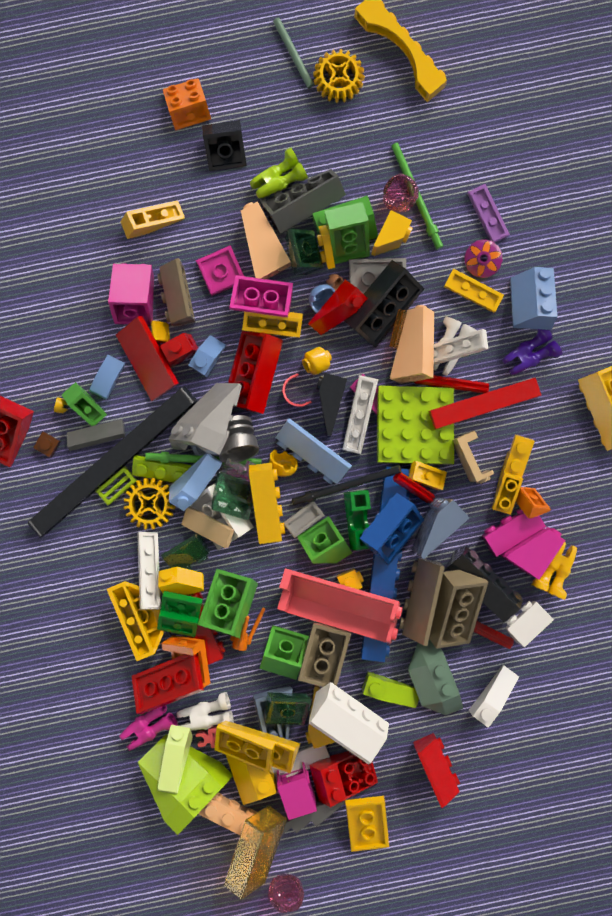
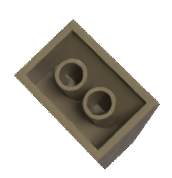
(176, 293)
(324, 655)

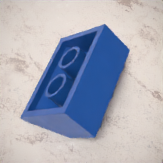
(392, 528)

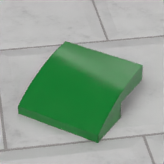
(179, 613)

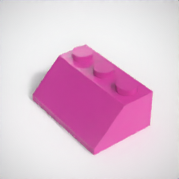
(261, 296)

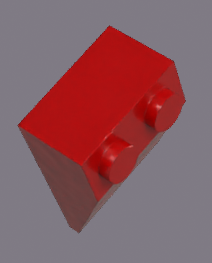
(14, 425)

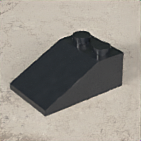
(330, 397)

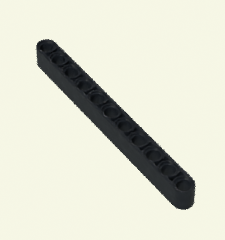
(112, 462)

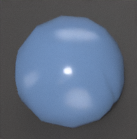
(319, 296)

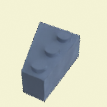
(260, 702)

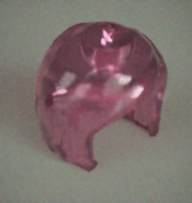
(400, 188)
(284, 888)

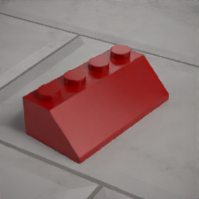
(255, 369)

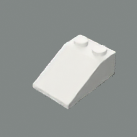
(528, 623)

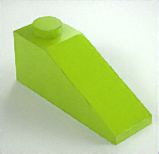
(389, 690)

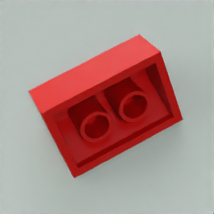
(437, 768)

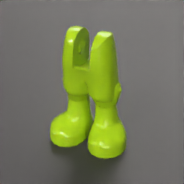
(273, 177)

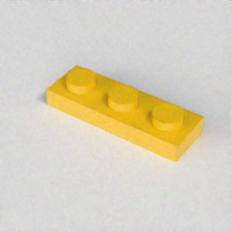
(473, 290)

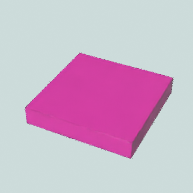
(219, 270)

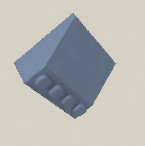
(439, 523)

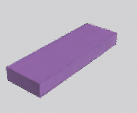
(488, 213)

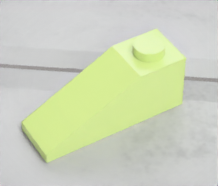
(174, 758)

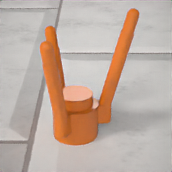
(245, 640)

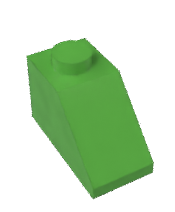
(83, 404)

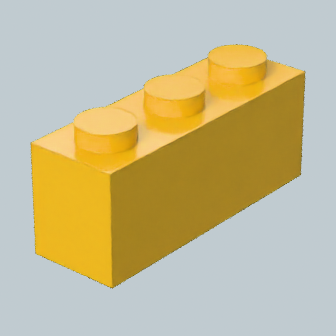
(273, 324)

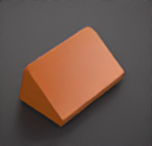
(531, 502)

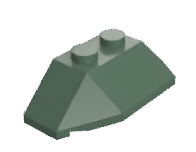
(434, 680)

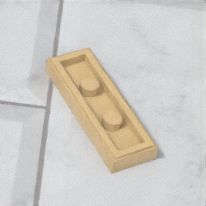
(207, 527)

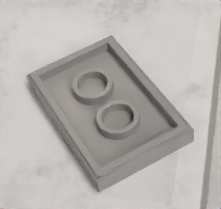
(365, 271)

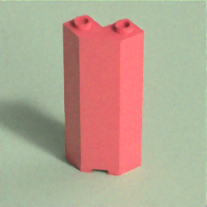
(339, 606)

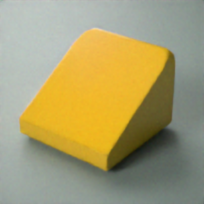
(160, 331)

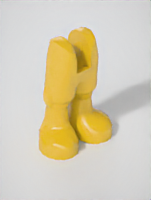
(562, 566)

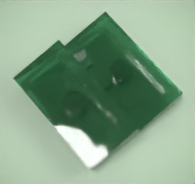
(232, 496)

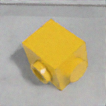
(351, 579)

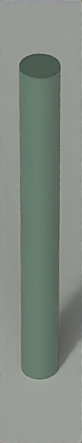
(293, 53)

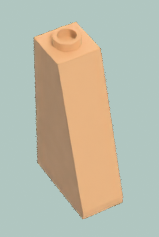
(264, 247)
(415, 350)

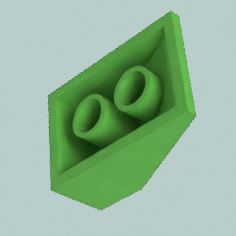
(348, 232)

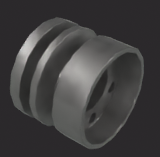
(241, 441)

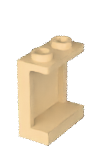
(467, 459)

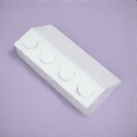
(348, 722)

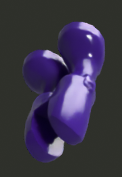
(529, 358)

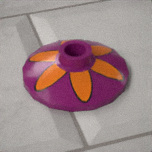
(476, 266)

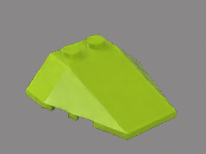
(199, 784)

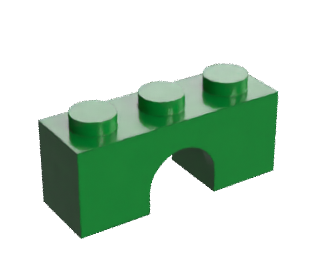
(356, 509)

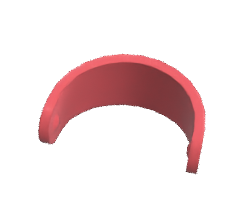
(287, 400)

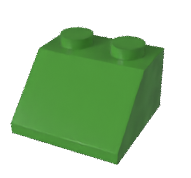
(284, 652)

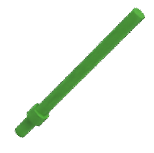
(431, 229)
(165, 457)

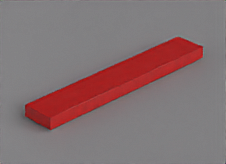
(484, 403)

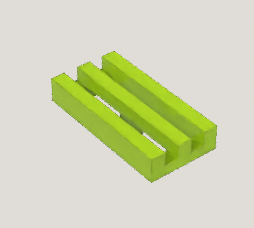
(120, 492)

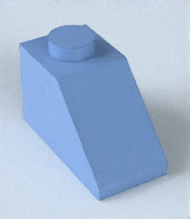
(207, 356)

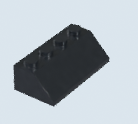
(387, 294)
(498, 595)

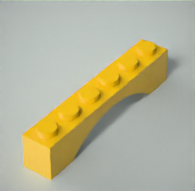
(376, 19)

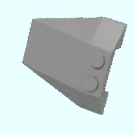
(207, 420)

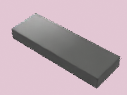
(95, 434)

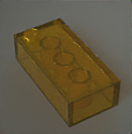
(255, 852)

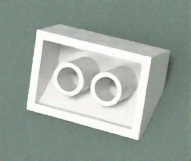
(204, 505)

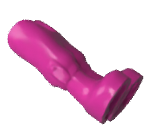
(148, 733)

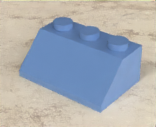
(534, 299)

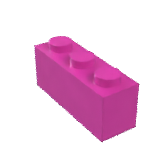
(511, 532)

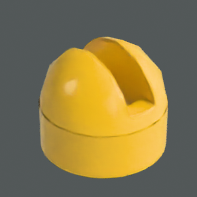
(59, 404)

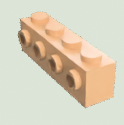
(227, 813)

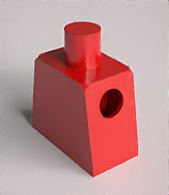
(179, 349)

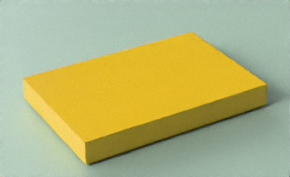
(367, 823)

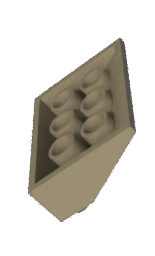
(422, 600)

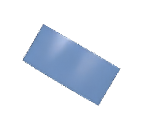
(106, 377)

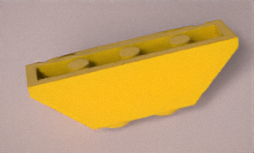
(138, 624)

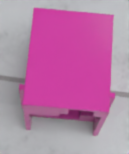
(296, 793)

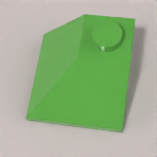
(324, 543)

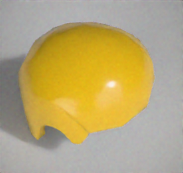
(284, 463)

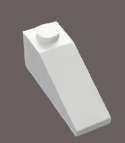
(494, 696)

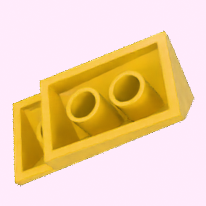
(255, 747)

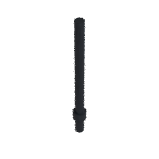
(311, 496)

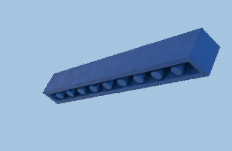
(383, 575)

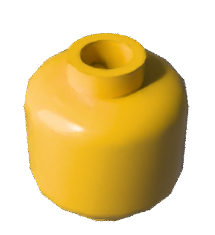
(316, 360)

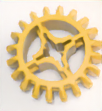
(329, 64)
(137, 491)

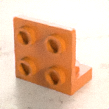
(186, 104)

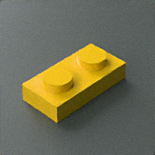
(324, 241)
(427, 475)

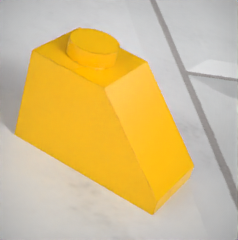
(180, 581)

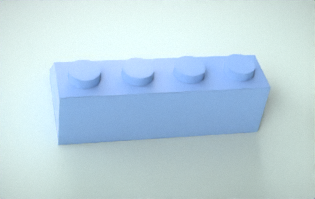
(312, 451)

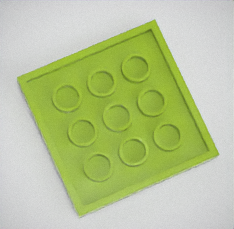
(406, 427)

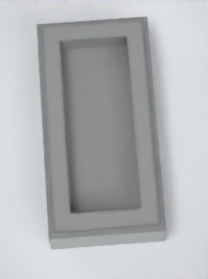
(303, 519)

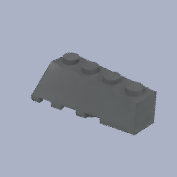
(303, 200)

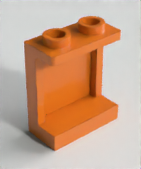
(184, 645)

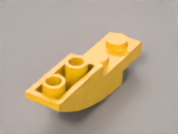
(511, 474)

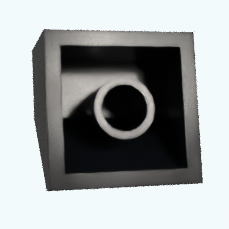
(224, 145)

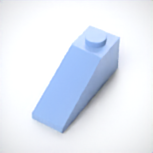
(193, 481)

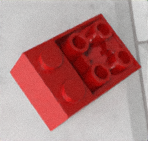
(341, 777)

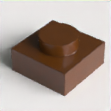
(46, 444)

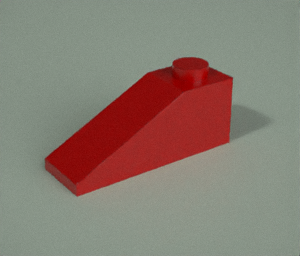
(339, 307)

